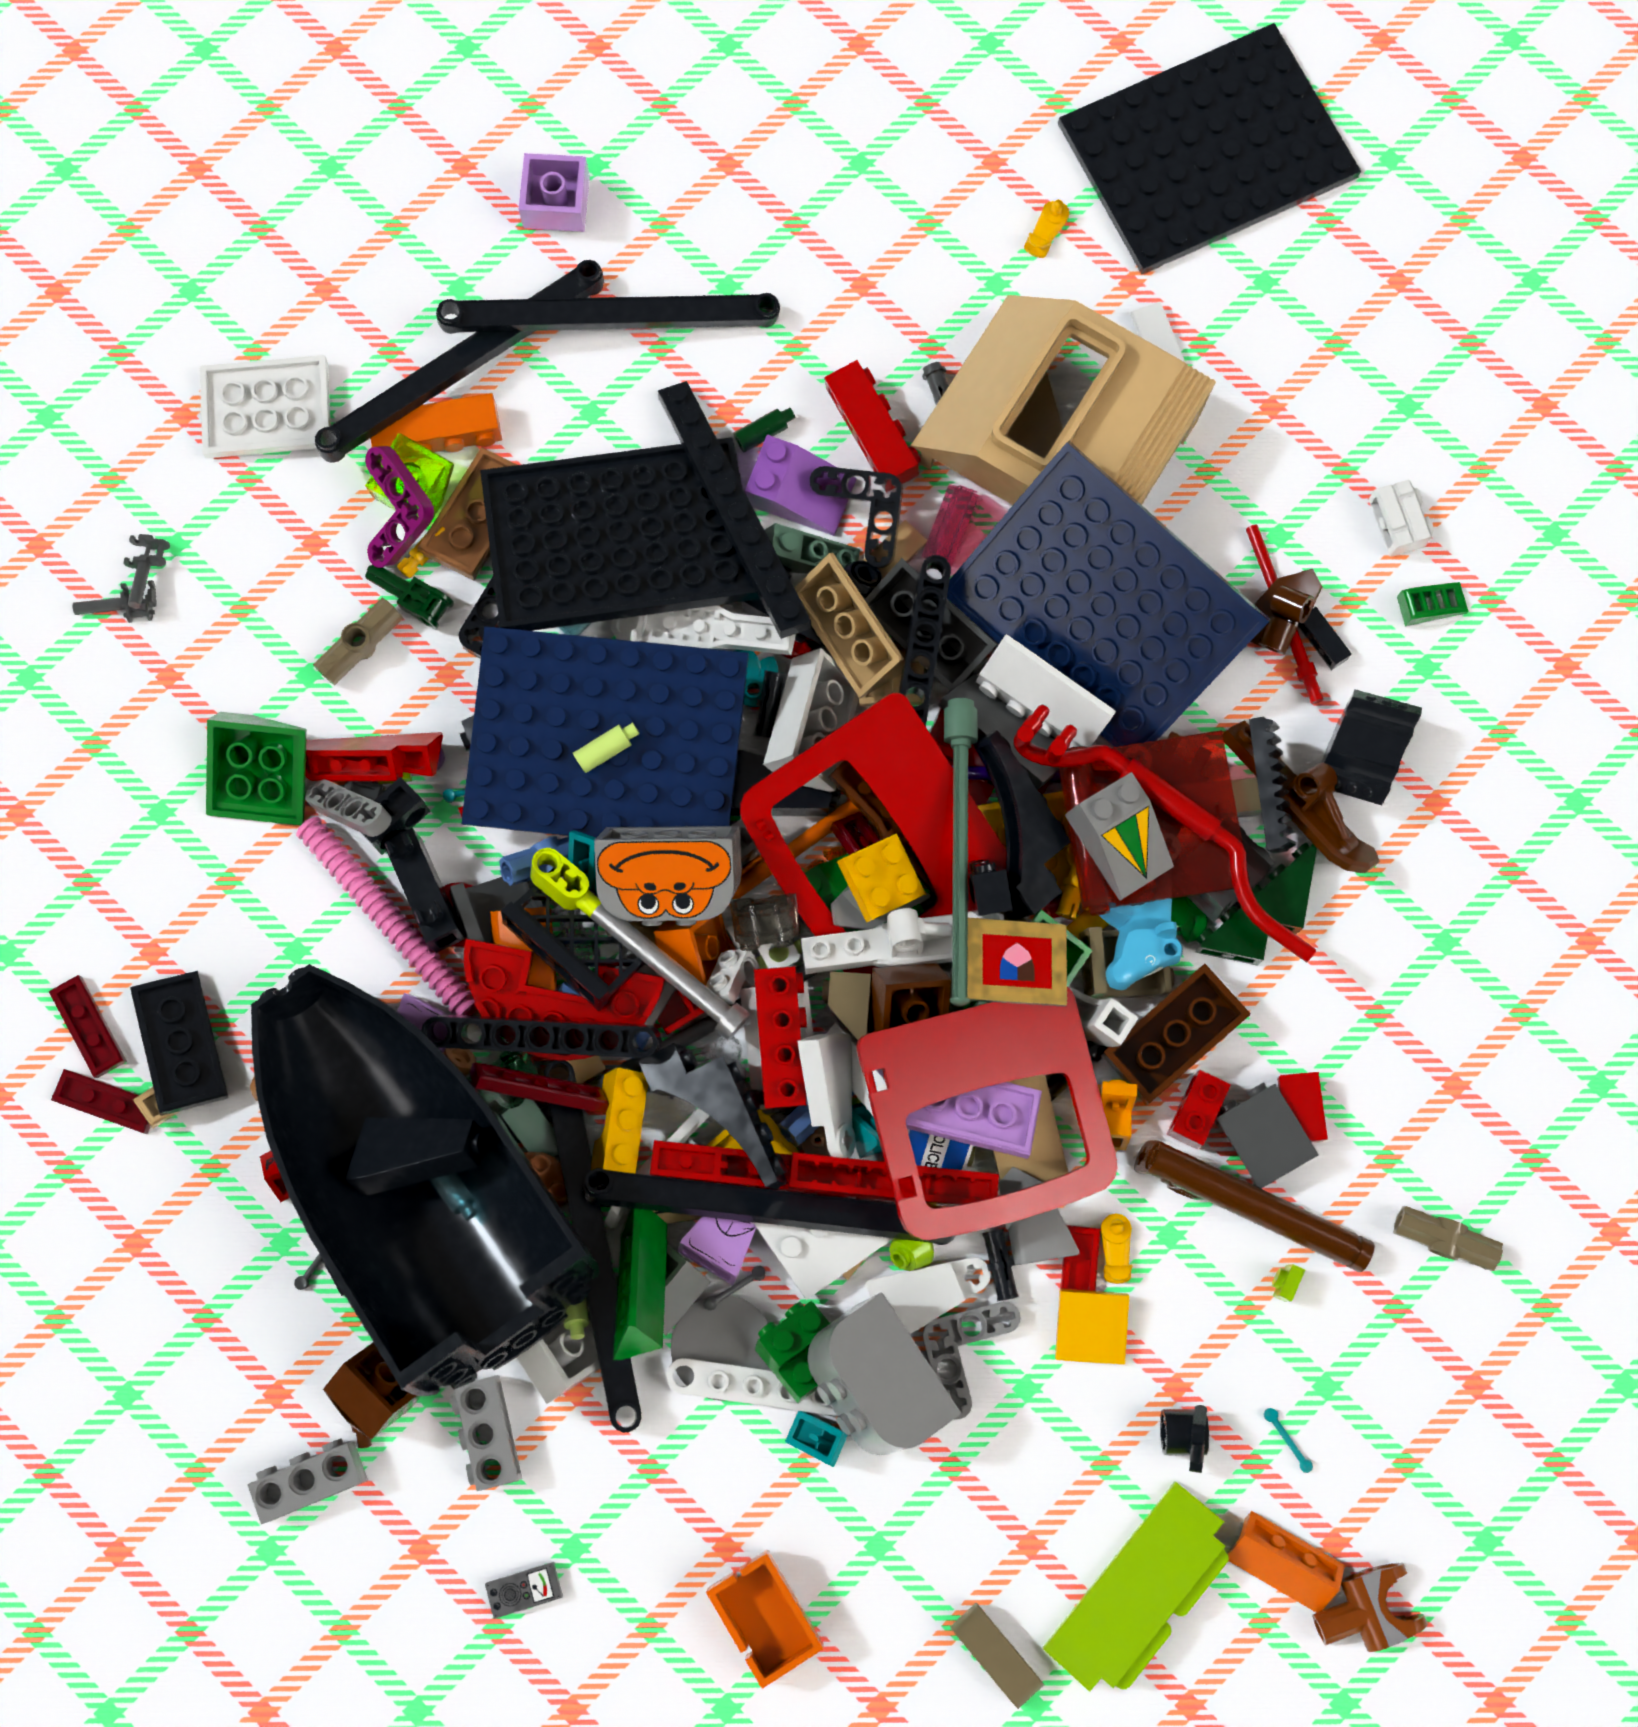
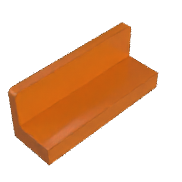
(1286, 1563)

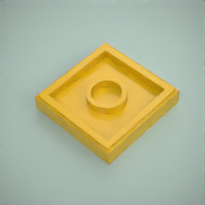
(1092, 1326)

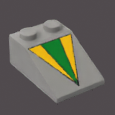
(1122, 835)

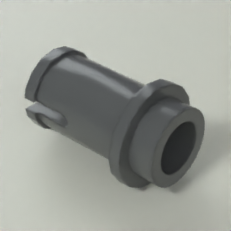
(936, 379)

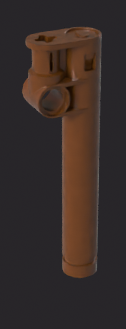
(1205, 1182)

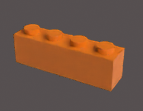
(448, 425)

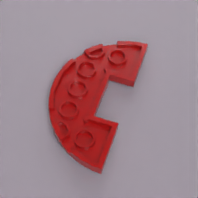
(500, 988)

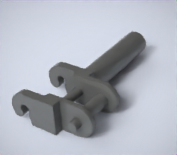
(143, 564)
(120, 603)

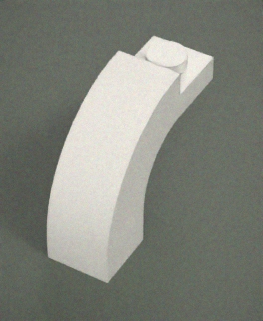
(1105, 1020)

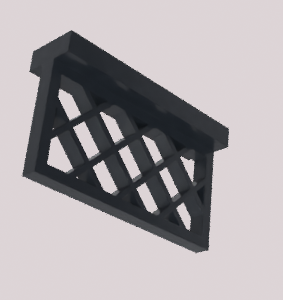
(559, 957)

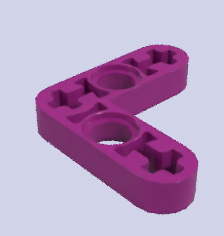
(405, 512)

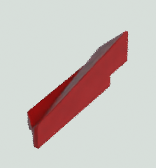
(373, 757)

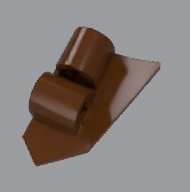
(1287, 605)

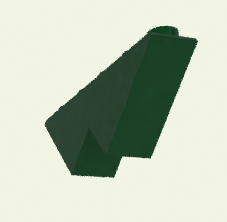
(1282, 899)

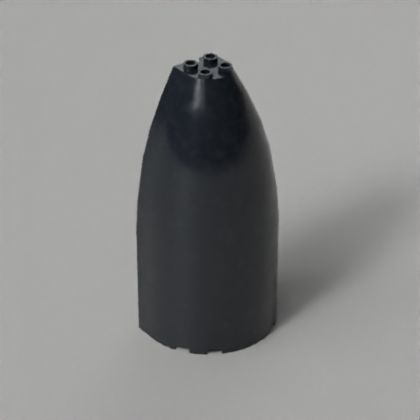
(423, 1281)

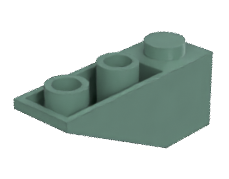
(804, 551)

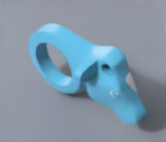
(1144, 942)

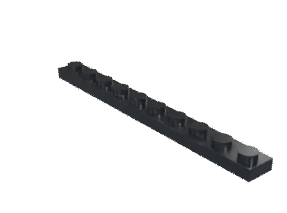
(734, 510)

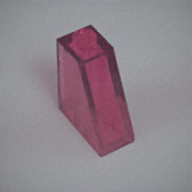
(953, 522)

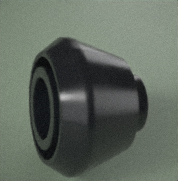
(863, 576)

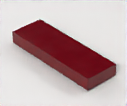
(87, 1026)
(99, 1100)

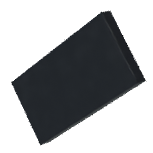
(179, 1043)

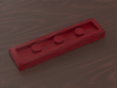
(538, 1087)

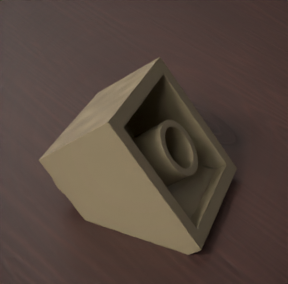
(849, 1000)

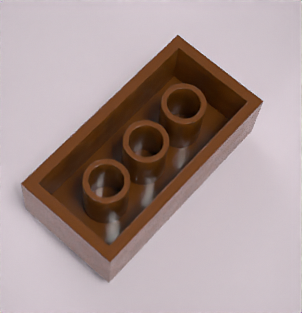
(1176, 1034)

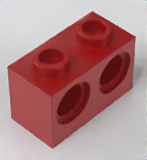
(1198, 1109)

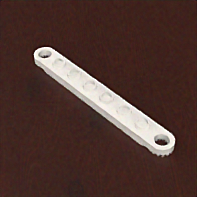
(742, 1385)

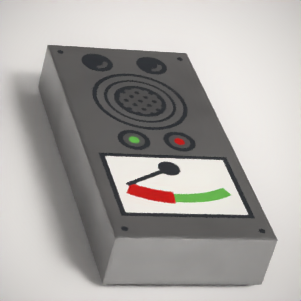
(523, 1590)

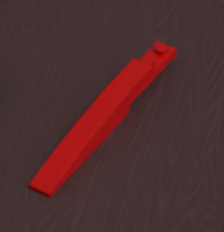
(820, 1175)

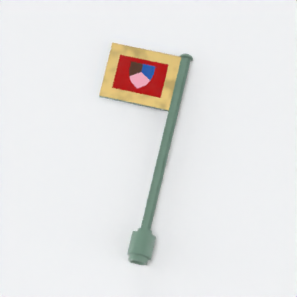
(991, 956)

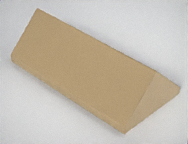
(849, 627)

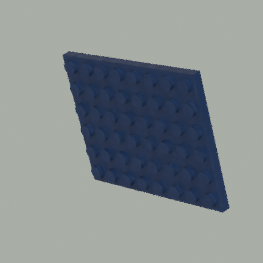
(1105, 597)
(558, 692)

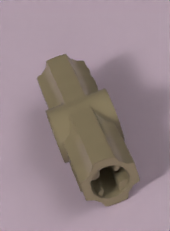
(373, 626)
(1448, 1238)

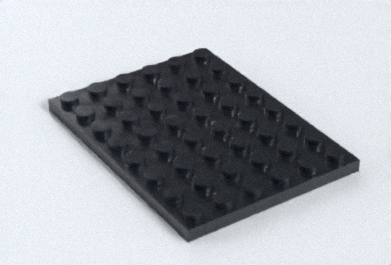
(1208, 148)
(608, 539)

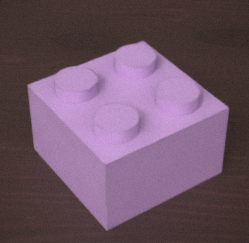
(554, 192)

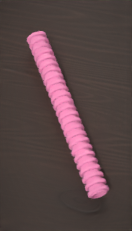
(386, 916)

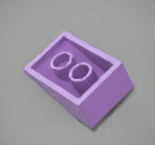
(783, 487)

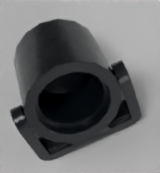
(1185, 1433)

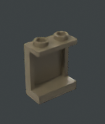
(1094, 970)

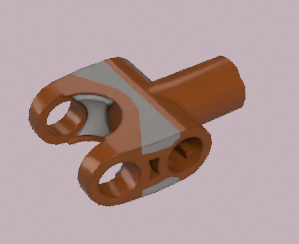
(1368, 1611)

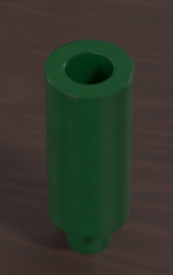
(756, 431)

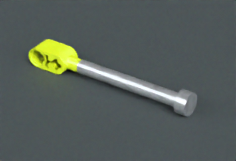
(728, 1018)

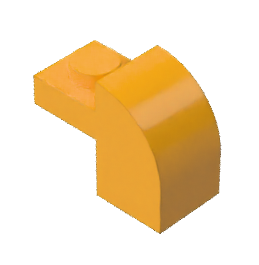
(1118, 1101)

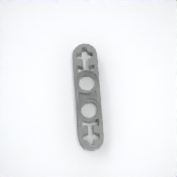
(348, 808)

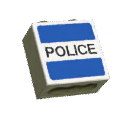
(940, 1152)

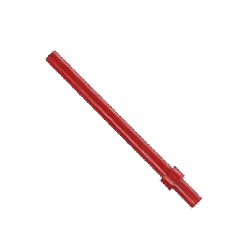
(1305, 669)

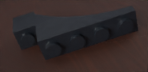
(1029, 826)
(721, 1094)

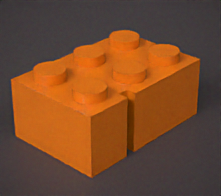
(767, 1616)

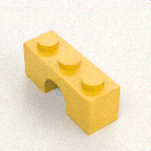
(621, 1136)

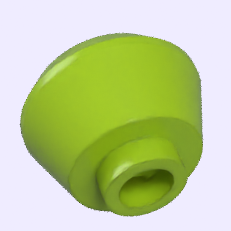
(911, 1254)

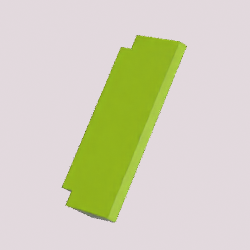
(1150, 1578)

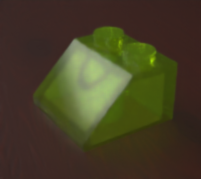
(427, 468)

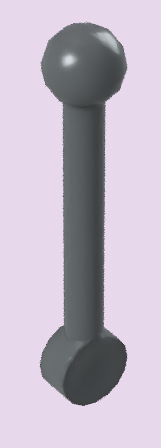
(758, 1274)
(302, 1282)

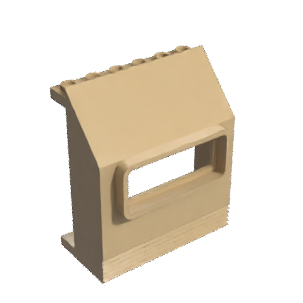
(1125, 422)

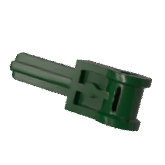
(415, 598)

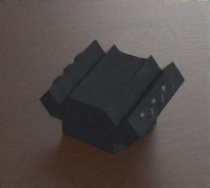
(1370, 744)

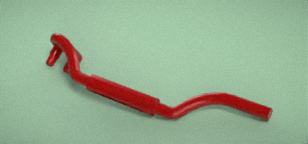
(1171, 802)

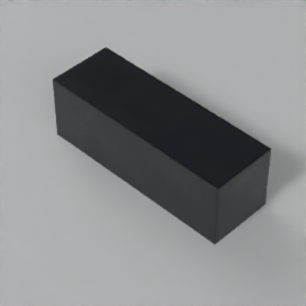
(1324, 639)

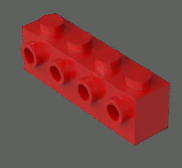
(871, 423)
(779, 1035)

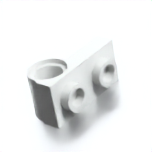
(731, 973)

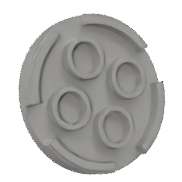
(718, 1335)

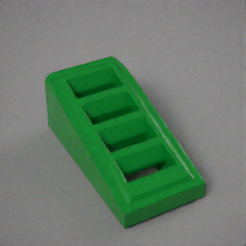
(1412, 616)

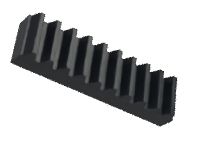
(1269, 784)

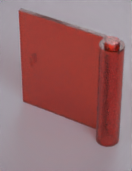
(1197, 769)

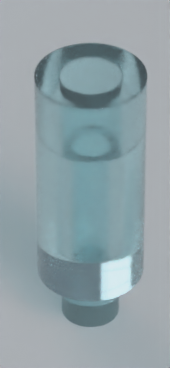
(455, 1195)

